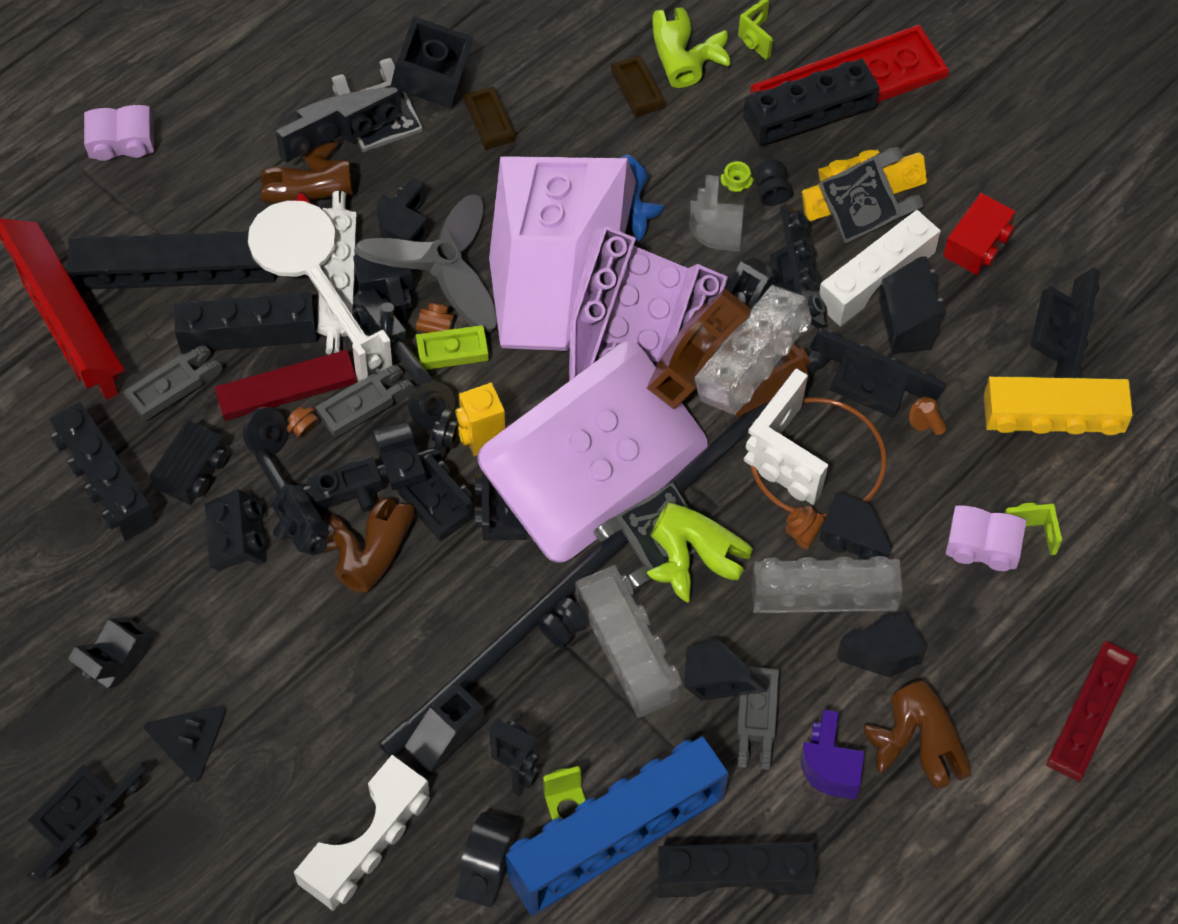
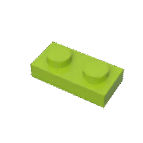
(452, 347)

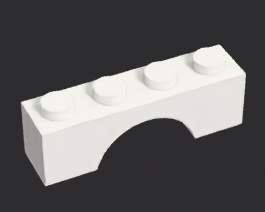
(854, 283)
(334, 870)

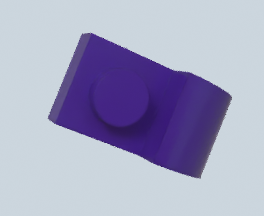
(827, 767)

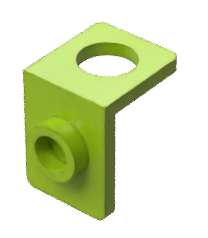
(752, 34)
(1041, 515)
(562, 786)

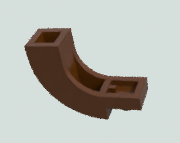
(694, 346)

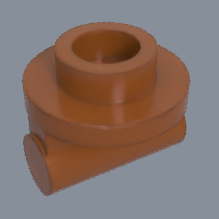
(434, 318)
(925, 415)
(804, 525)

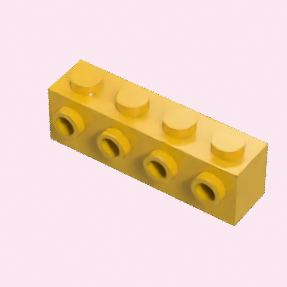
(1057, 405)

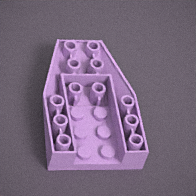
(543, 239)
(633, 299)

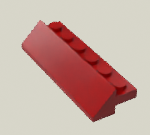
(61, 306)

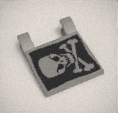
(395, 130)

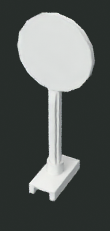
(297, 241)

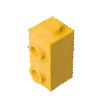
(479, 417)

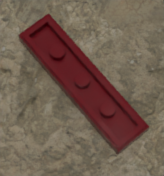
(285, 384)
(1092, 711)

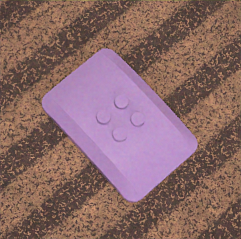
(590, 452)

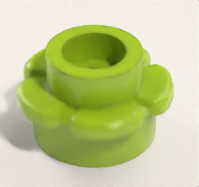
(736, 170)

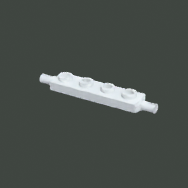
(338, 270)

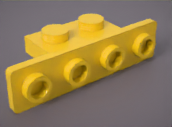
(901, 176)

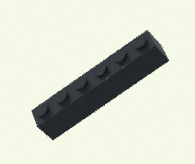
(163, 261)

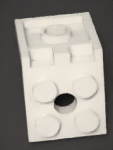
(779, 457)

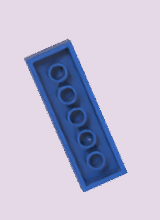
(616, 825)

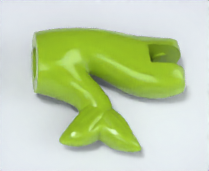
(671, 39)
(709, 539)

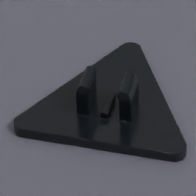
(188, 738)

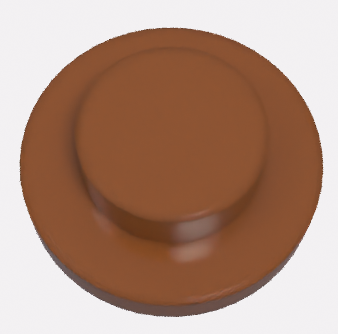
(302, 421)

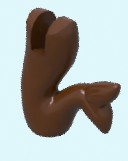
(325, 177)
(384, 534)
(921, 707)

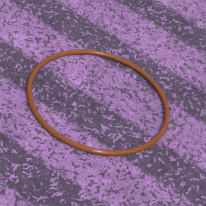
(866, 421)

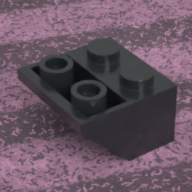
(911, 307)

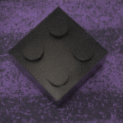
(431, 61)

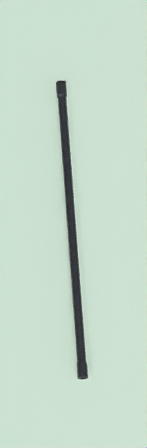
(396, 739)

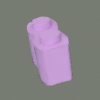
(119, 132)
(985, 538)

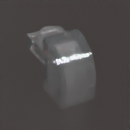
(713, 222)

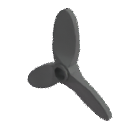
(444, 261)

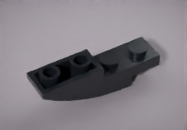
(341, 115)

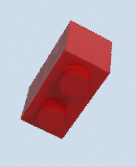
(979, 234)

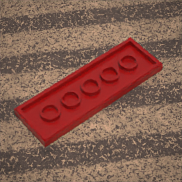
(896, 62)

